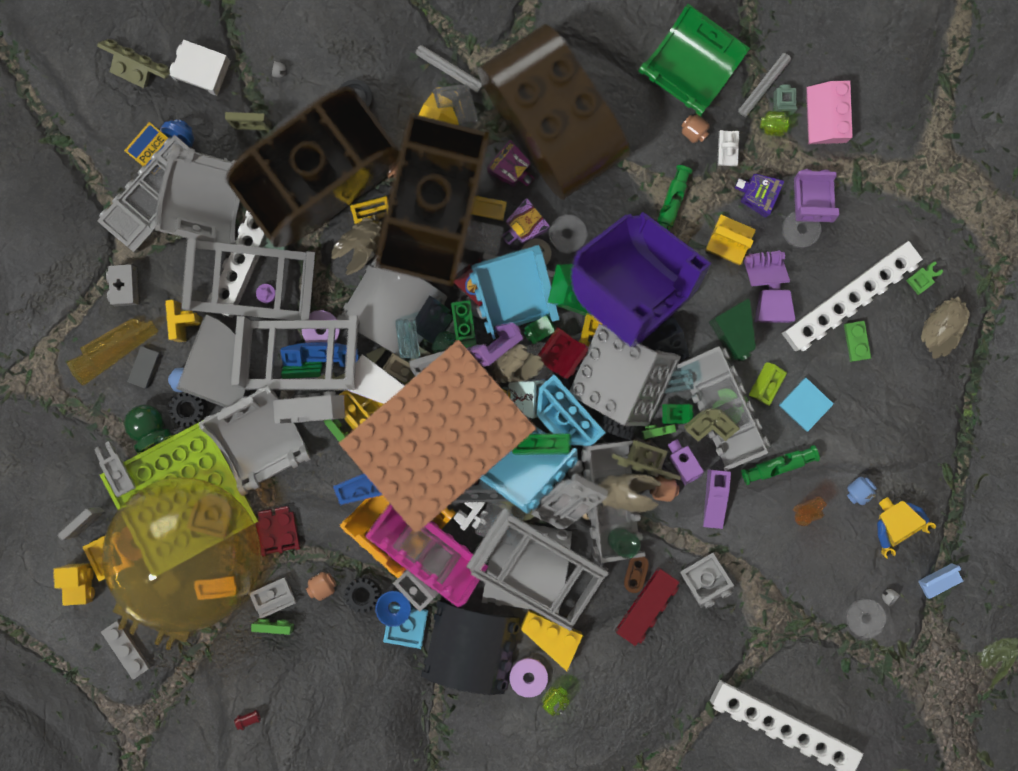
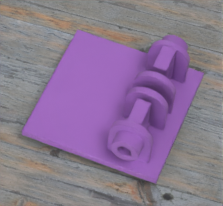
(766, 269)

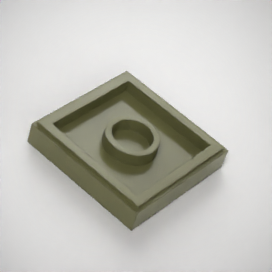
(248, 121)

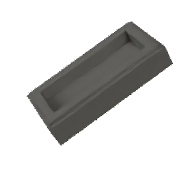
(143, 367)

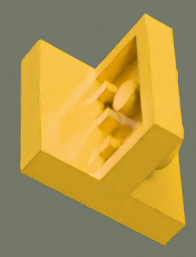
(730, 240)
(179, 319)

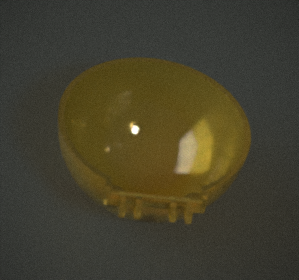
(180, 557)

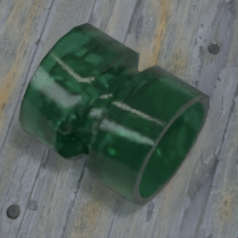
(624, 542)

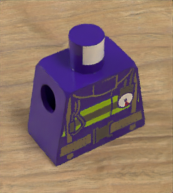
(759, 193)

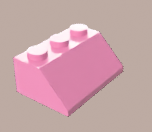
(829, 112)

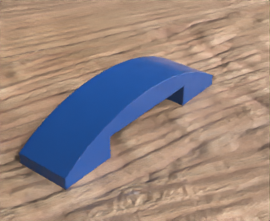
(313, 352)

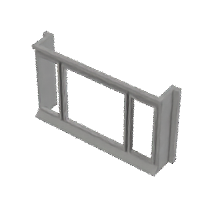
(276, 313)
(242, 355)
(491, 539)

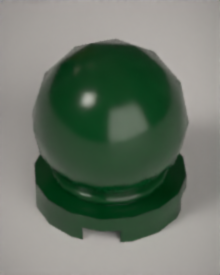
(146, 427)

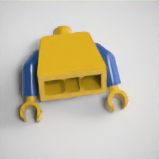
(900, 523)

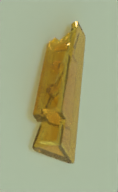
(109, 349)

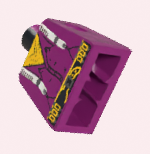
(511, 166)

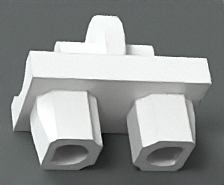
(728, 148)
(464, 519)

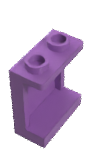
(815, 196)
(509, 336)

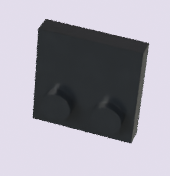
(432, 319)

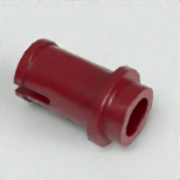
(246, 720)

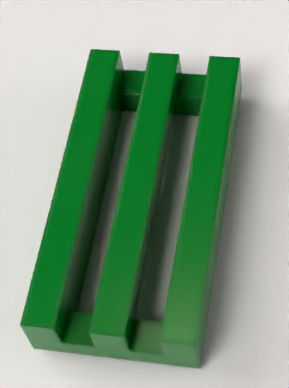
(307, 370)

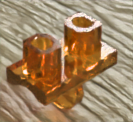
(809, 511)

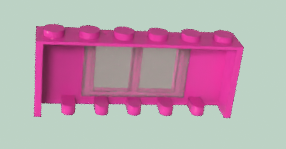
(427, 555)

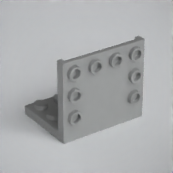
(623, 379)

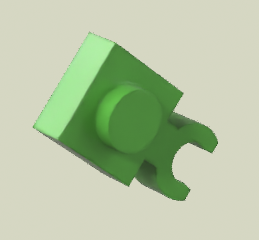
(923, 278)
(653, 431)

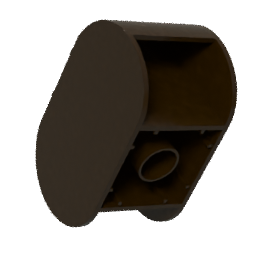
(554, 111)
(313, 166)
(431, 199)

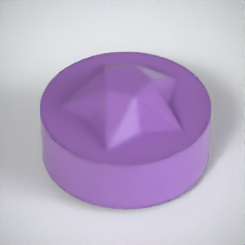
(265, 293)

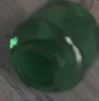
(443, 341)

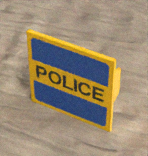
(146, 144)

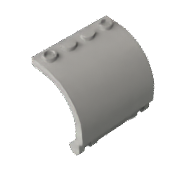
(196, 198)
(383, 299)
(253, 441)
(535, 573)

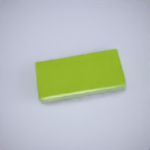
(767, 383)

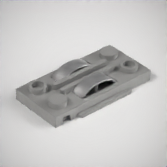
(569, 502)

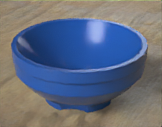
(180, 129)
(386, 616)

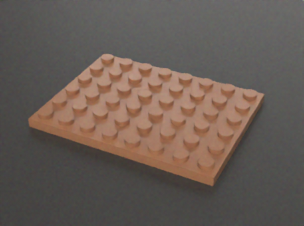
(437, 436)

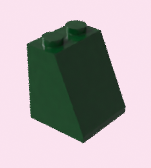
(736, 331)

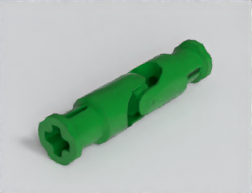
(671, 206)
(767, 468)

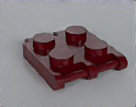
(277, 530)

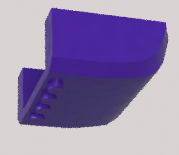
(636, 276)

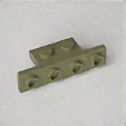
(131, 65)
(646, 457)

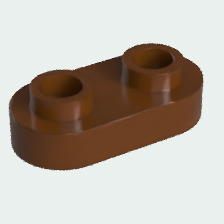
(636, 573)

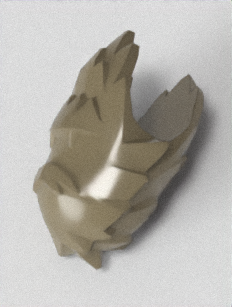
(364, 239)
(945, 327)
(515, 365)
(624, 489)

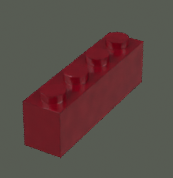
(647, 606)

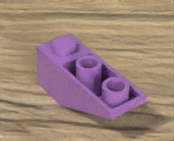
(716, 498)

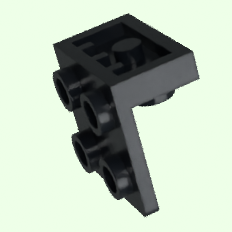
(668, 338)

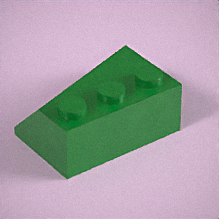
(562, 291)

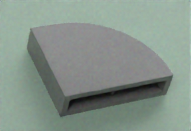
(211, 365)

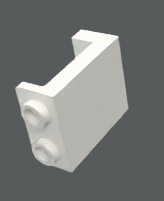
(199, 67)

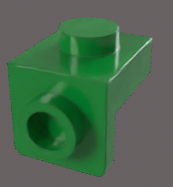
(539, 329)
(677, 413)

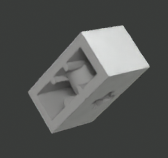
(129, 292)

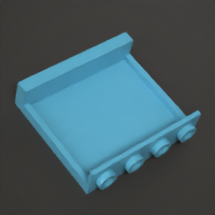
(513, 288)
(528, 477)

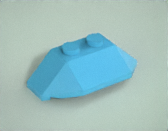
(565, 415)

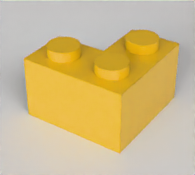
(75, 583)

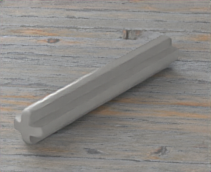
(449, 68)
(764, 84)

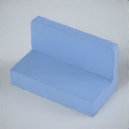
(940, 580)

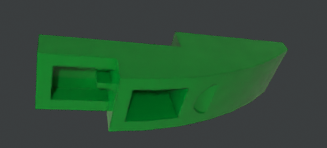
(464, 323)

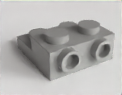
(707, 581)

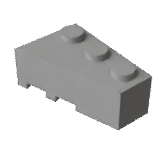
(309, 408)

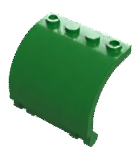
(695, 60)

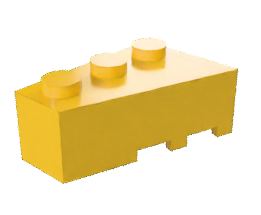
(552, 637)

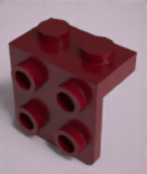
(562, 353)

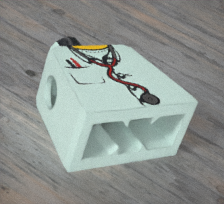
(525, 395)

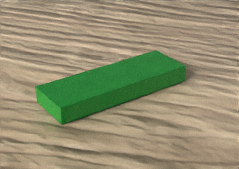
(544, 445)

